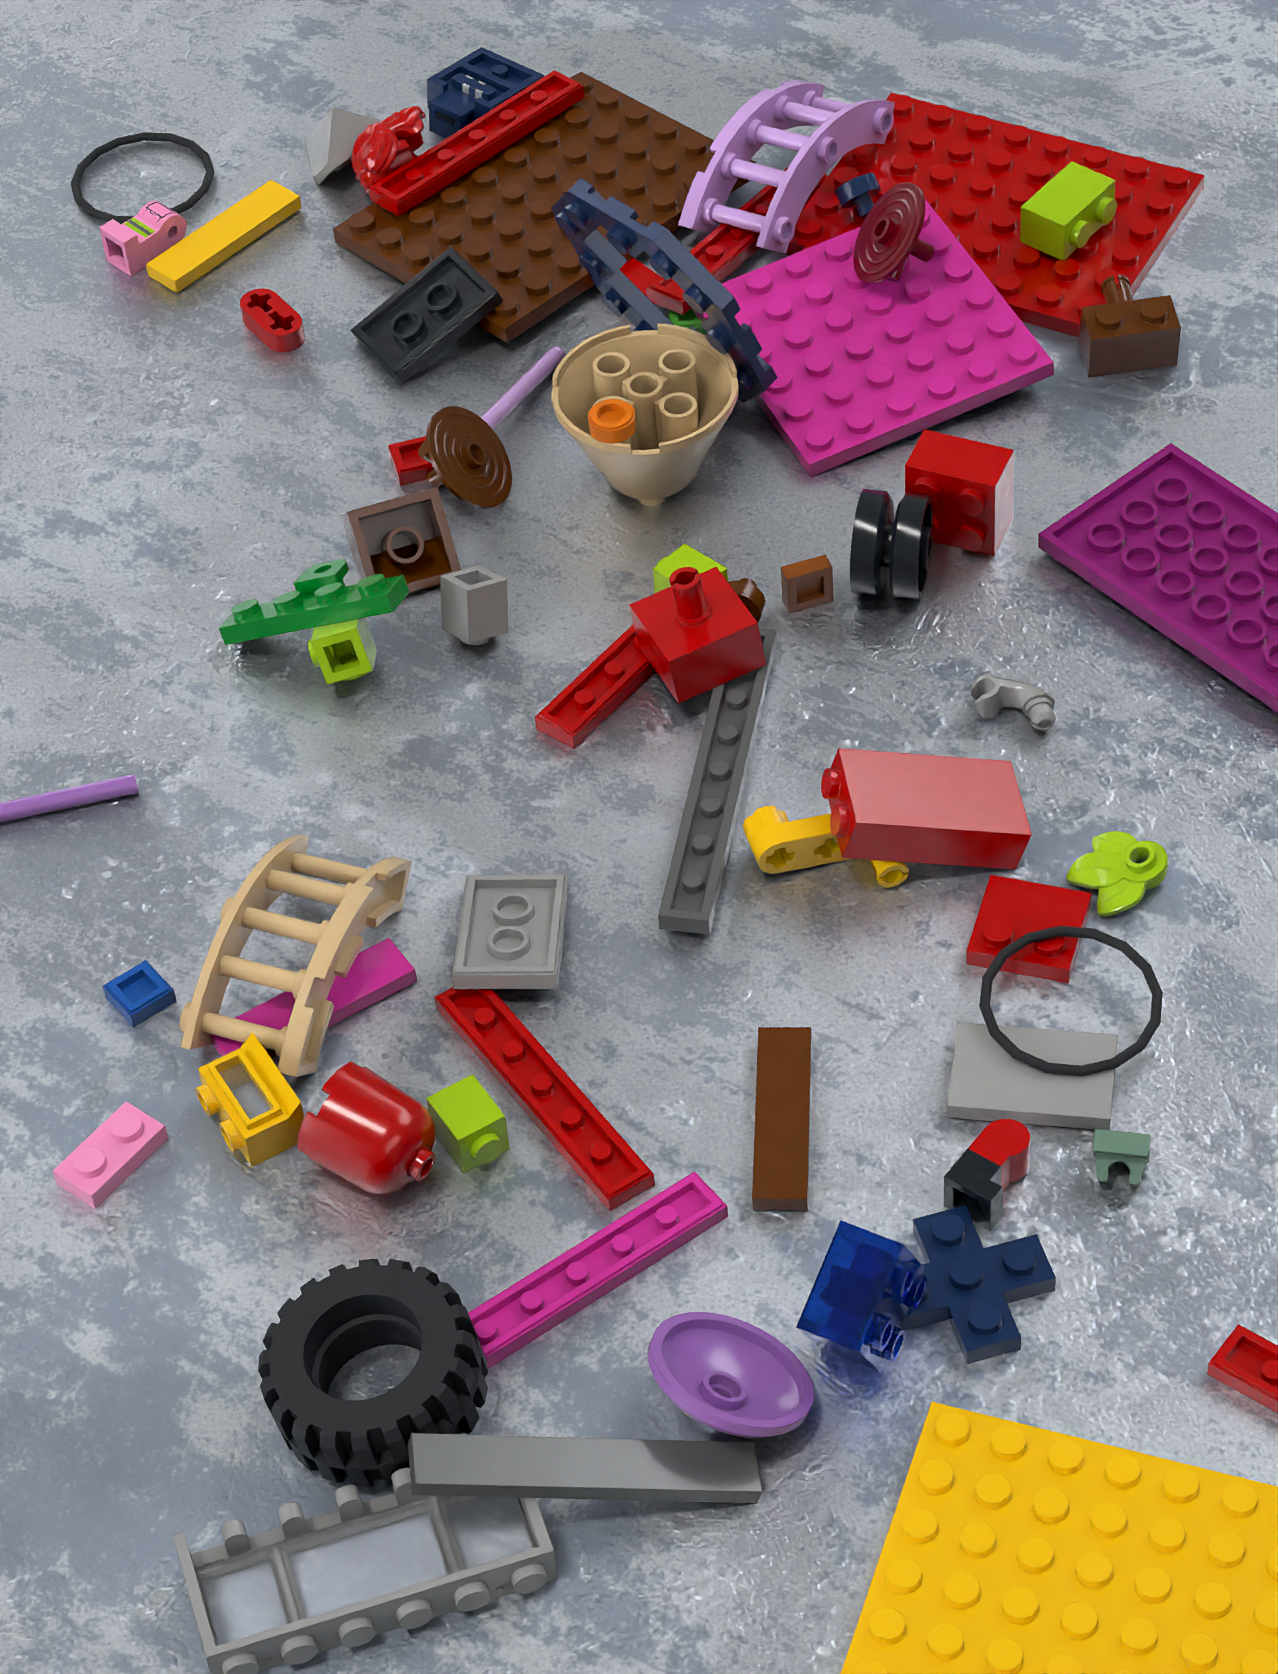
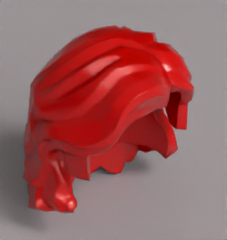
(387, 146)

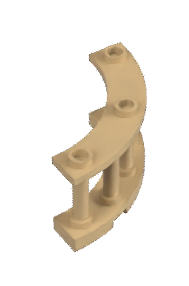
(363, 902)

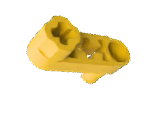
(804, 843)

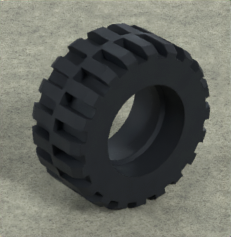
(346, 1317)

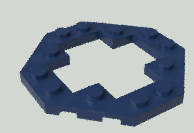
(579, 216)

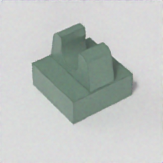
(1121, 1147)

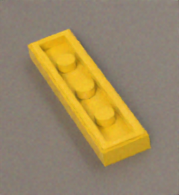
(223, 236)

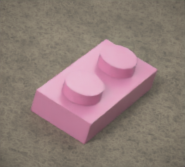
(110, 1154)

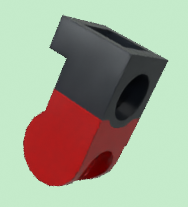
(986, 1169)

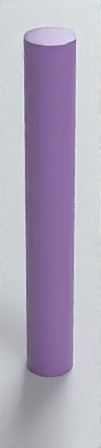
(68, 798)

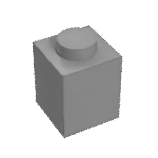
(474, 604)

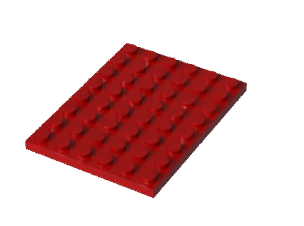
(977, 180)

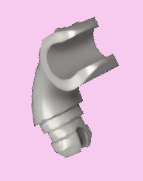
(998, 693)

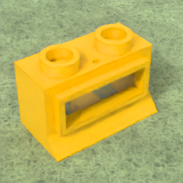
(252, 1102)

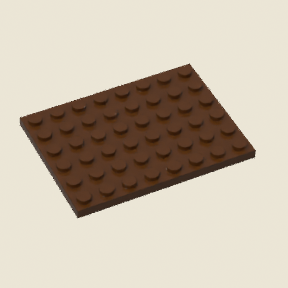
(503, 211)

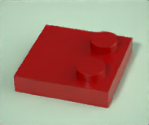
(1022, 907)

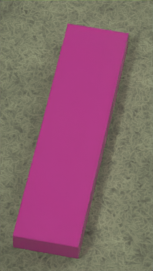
(371, 978)

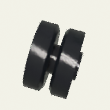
(891, 545)

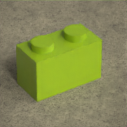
(1068, 211)

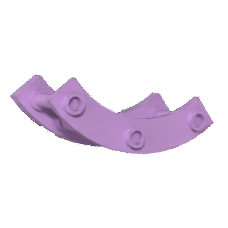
(764, 122)

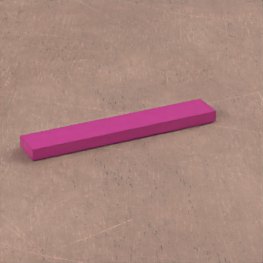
(595, 1267)

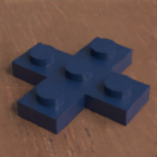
(976, 1283)

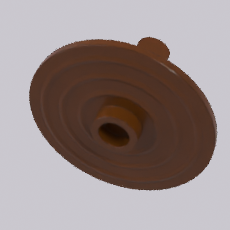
(467, 458)

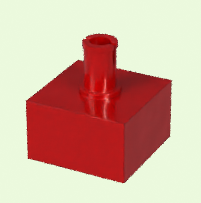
(697, 633)

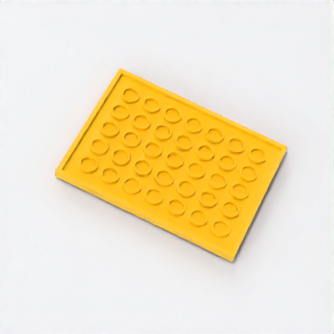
(1068, 1561)

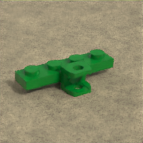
(317, 602)

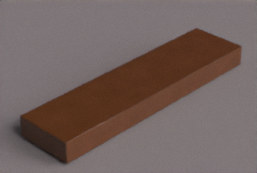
(782, 1119)

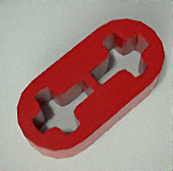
(272, 320)

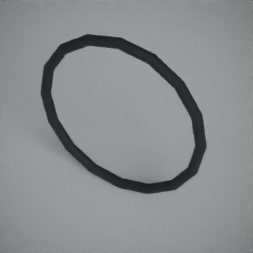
(145, 136)
(1066, 1069)

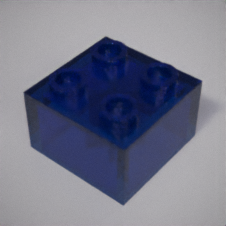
(863, 1297)

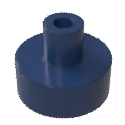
(858, 193)

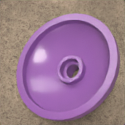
(730, 1375)

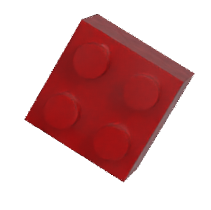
(968, 489)

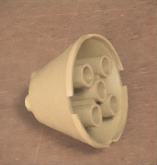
(679, 400)

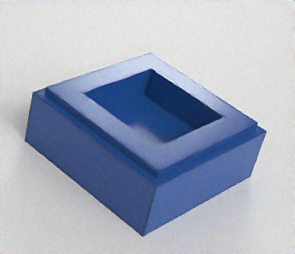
(139, 993)

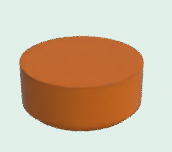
(612, 421)

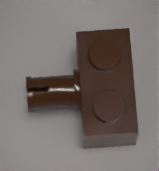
(1128, 332)

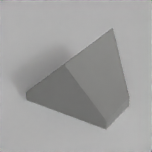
(333, 140)

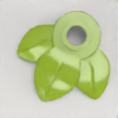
(1119, 870)

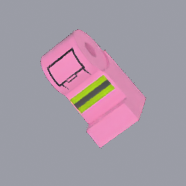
(142, 237)

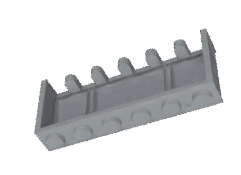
(358, 1572)

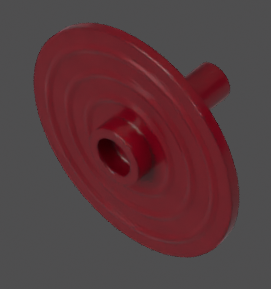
(891, 235)

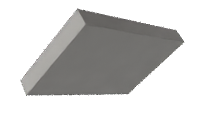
(511, 932)
(995, 1086)

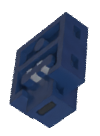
(473, 88)

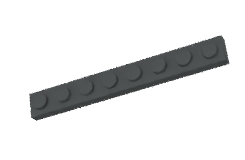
(714, 799)

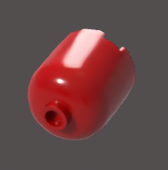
(369, 1132)

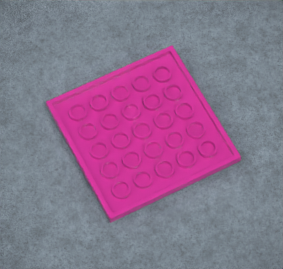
(881, 357)

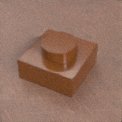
(807, 583)

